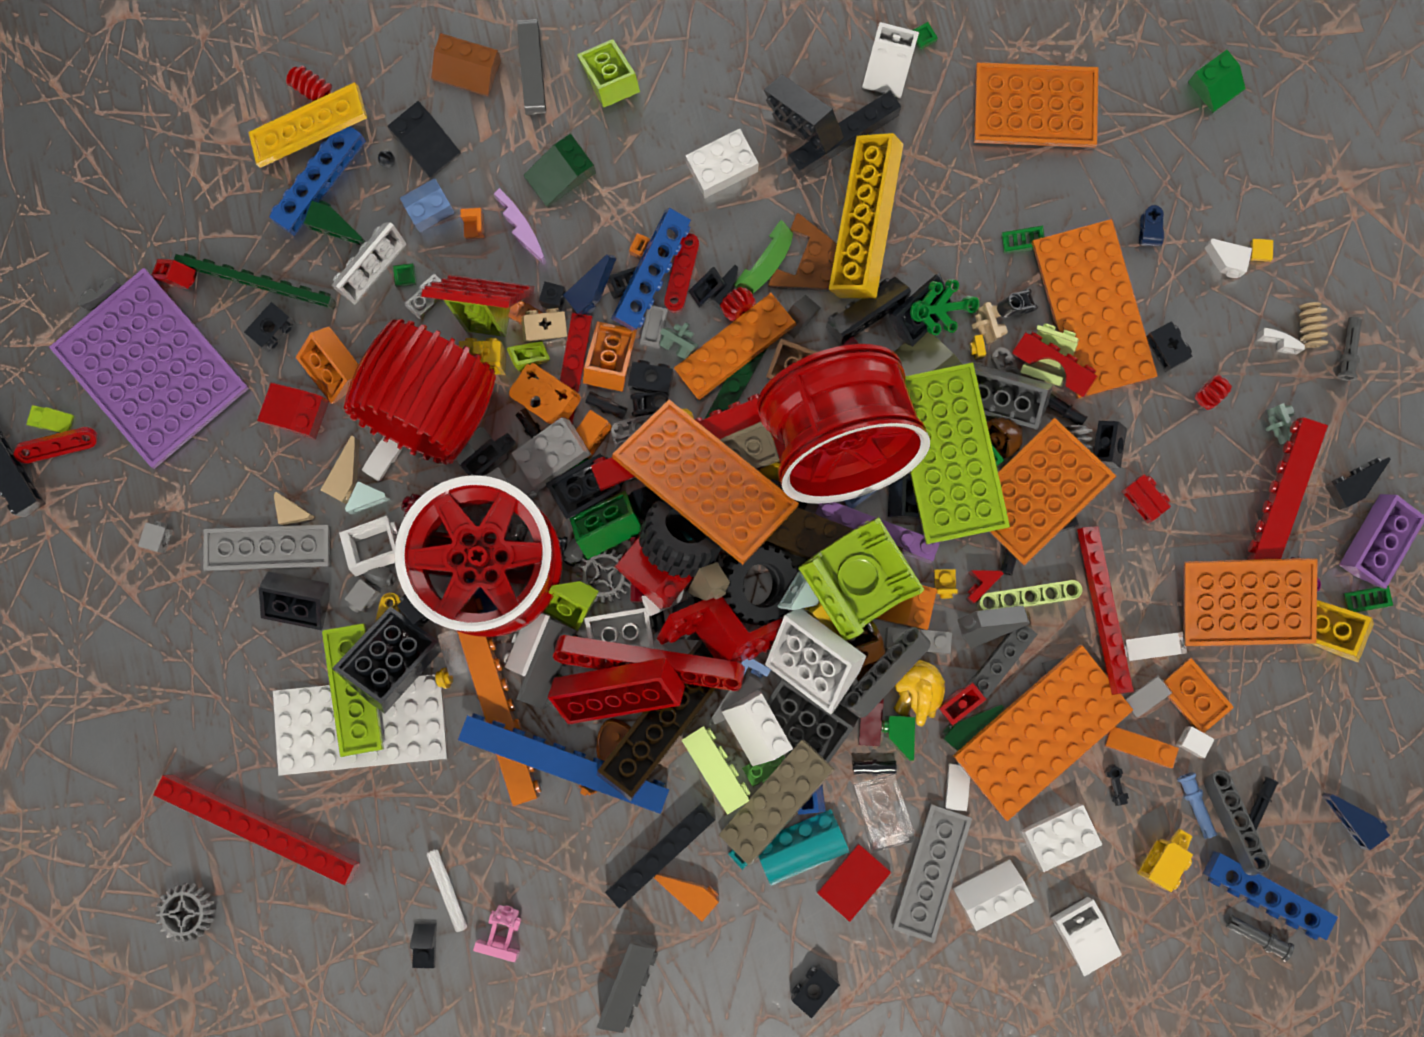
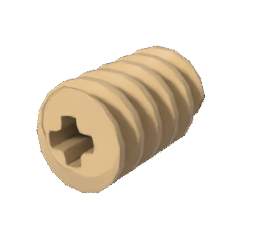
(1312, 325)

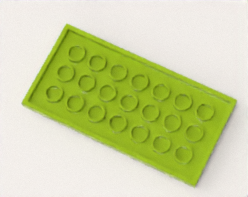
(958, 478)

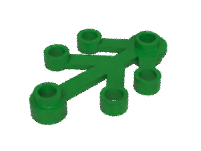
(922, 309)

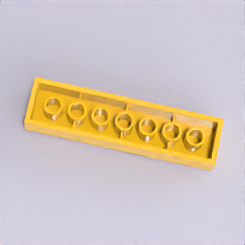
(866, 216)

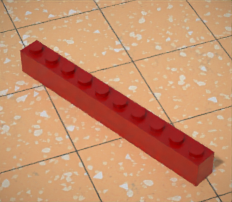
(720, 424)
(256, 829)

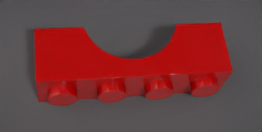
(1078, 378)

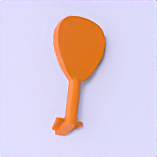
(607, 739)

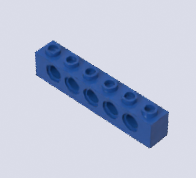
(317, 188)
(679, 225)
(1321, 920)

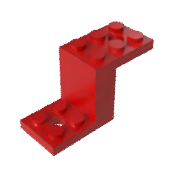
(719, 630)

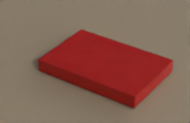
(854, 882)

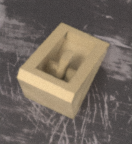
(289, 512)

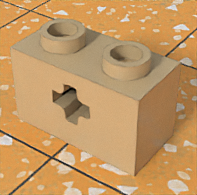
(555, 329)

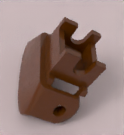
(872, 644)

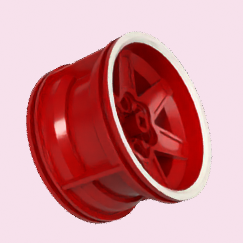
(842, 423)
(445, 505)

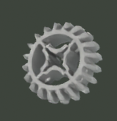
(596, 580)
(183, 929)

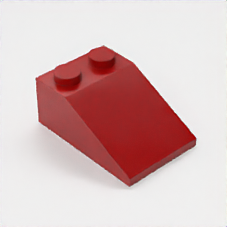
(293, 410)
(654, 584)

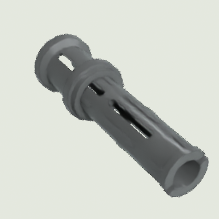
(1350, 357)
(1269, 942)

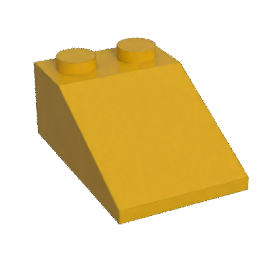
(1342, 631)

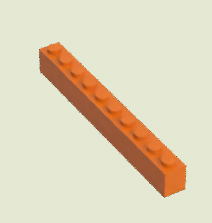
(497, 706)

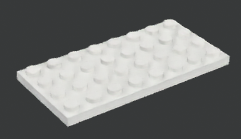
(308, 737)

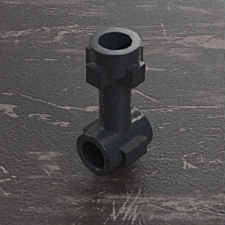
(1115, 774)

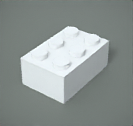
(722, 163)
(1061, 837)

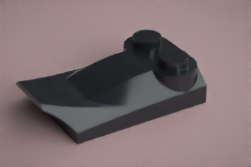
(899, 315)
(578, 489)

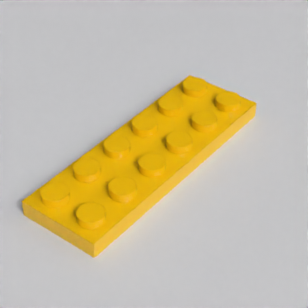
(307, 125)

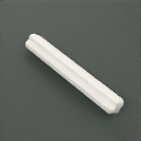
(446, 890)

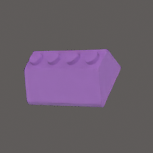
(1383, 540)

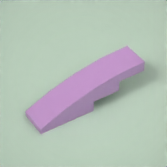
(522, 231)

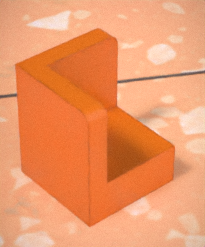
(473, 223)

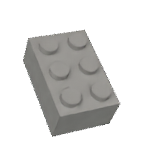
(551, 453)

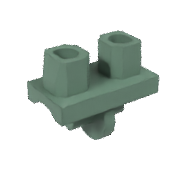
(670, 336)
(1280, 422)

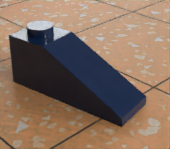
(590, 288)
(1363, 827)

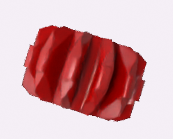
(737, 303)
(1213, 392)

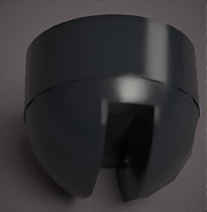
(383, 161)

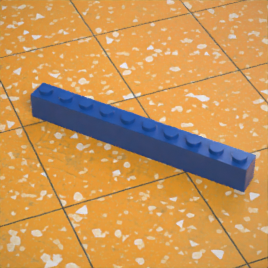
(553, 760)

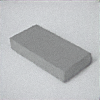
(653, 324)
(1148, 696)

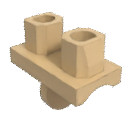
(987, 323)

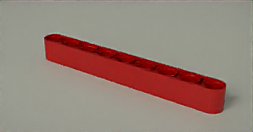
(690, 668)

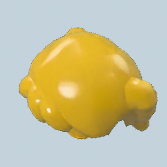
(921, 690)

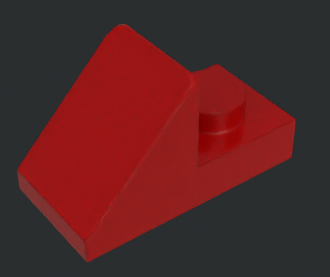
(985, 579)

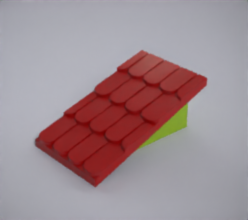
(479, 303)

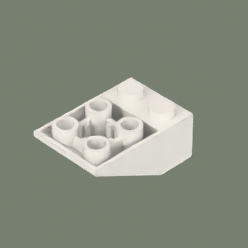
(890, 59)
(1086, 935)

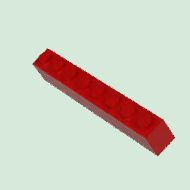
(1287, 489)

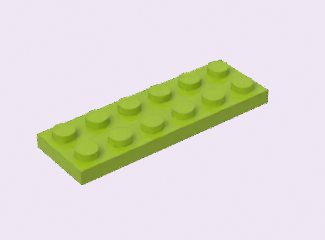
(355, 718)

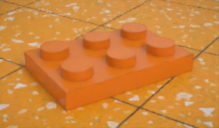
(1197, 696)

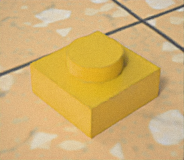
(977, 347)

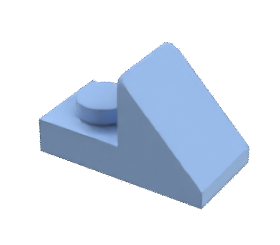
(757, 668)

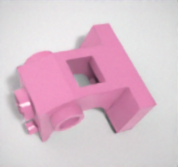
(498, 945)

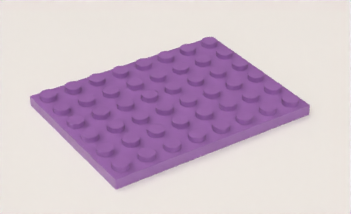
(149, 368)

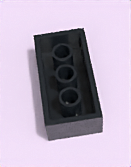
(803, 113)

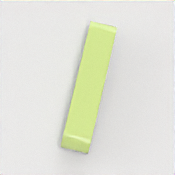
(1038, 592)

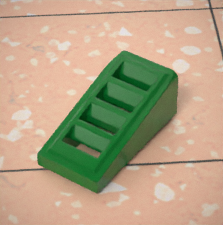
(1023, 232)
(1386, 595)

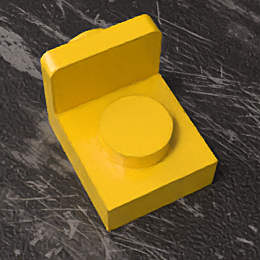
(945, 583)

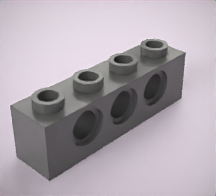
(1002, 659)

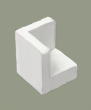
(1195, 742)

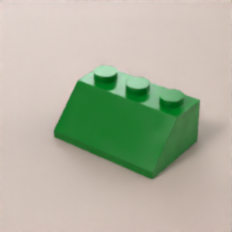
(605, 525)

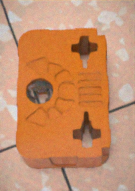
(545, 390)

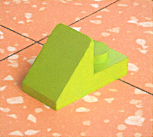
(527, 354)
(49, 419)

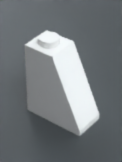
(1155, 646)

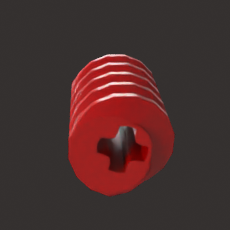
(307, 83)

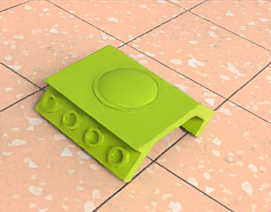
(860, 577)

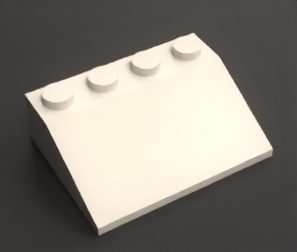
(369, 262)
(814, 659)

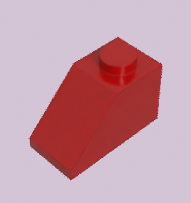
(173, 273)
(962, 703)

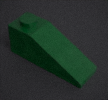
(327, 221)
(965, 729)

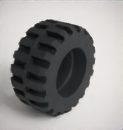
(667, 551)
(782, 577)

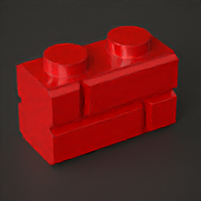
(1146, 498)

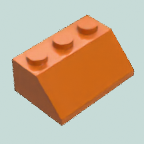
(328, 363)

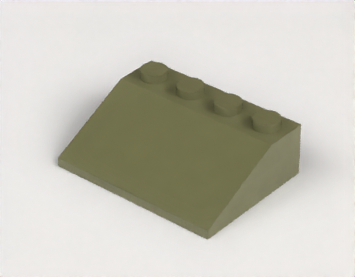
(926, 356)

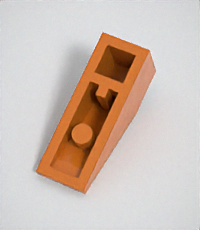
(1142, 747)
(692, 895)

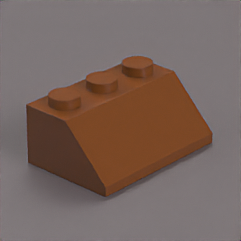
(465, 64)

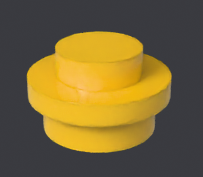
(443, 679)

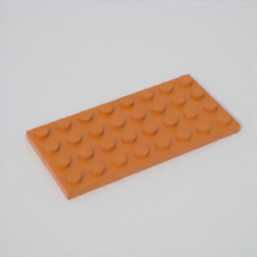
(1096, 301)
(705, 481)
(1042, 733)

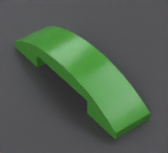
(768, 261)

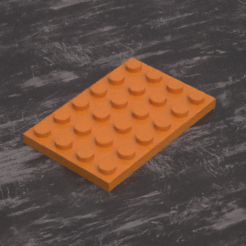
(1036, 105)
(1047, 489)
(1250, 602)

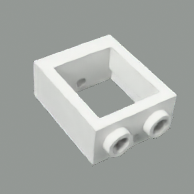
(364, 531)

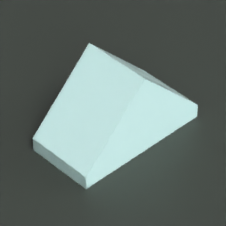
(364, 497)

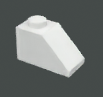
(1229, 257)

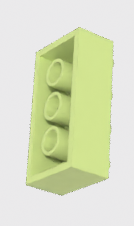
(716, 770)

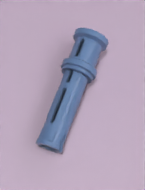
(1194, 796)

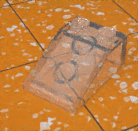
(884, 813)

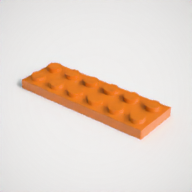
(735, 346)

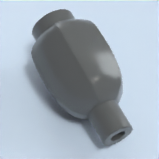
(573, 553)
(380, 577)

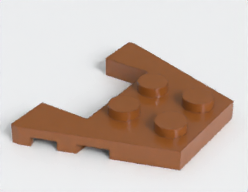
(817, 261)

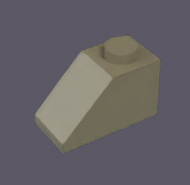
(709, 582)

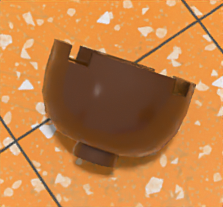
(1005, 436)

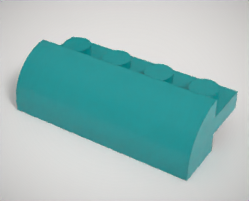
(803, 847)

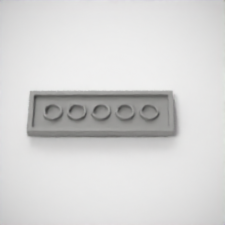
(266, 547)
(932, 873)

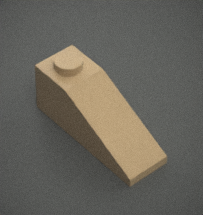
(344, 473)

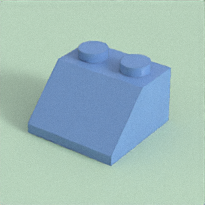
(427, 205)

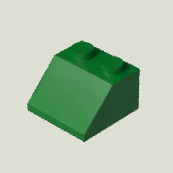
(1218, 81)
(901, 734)

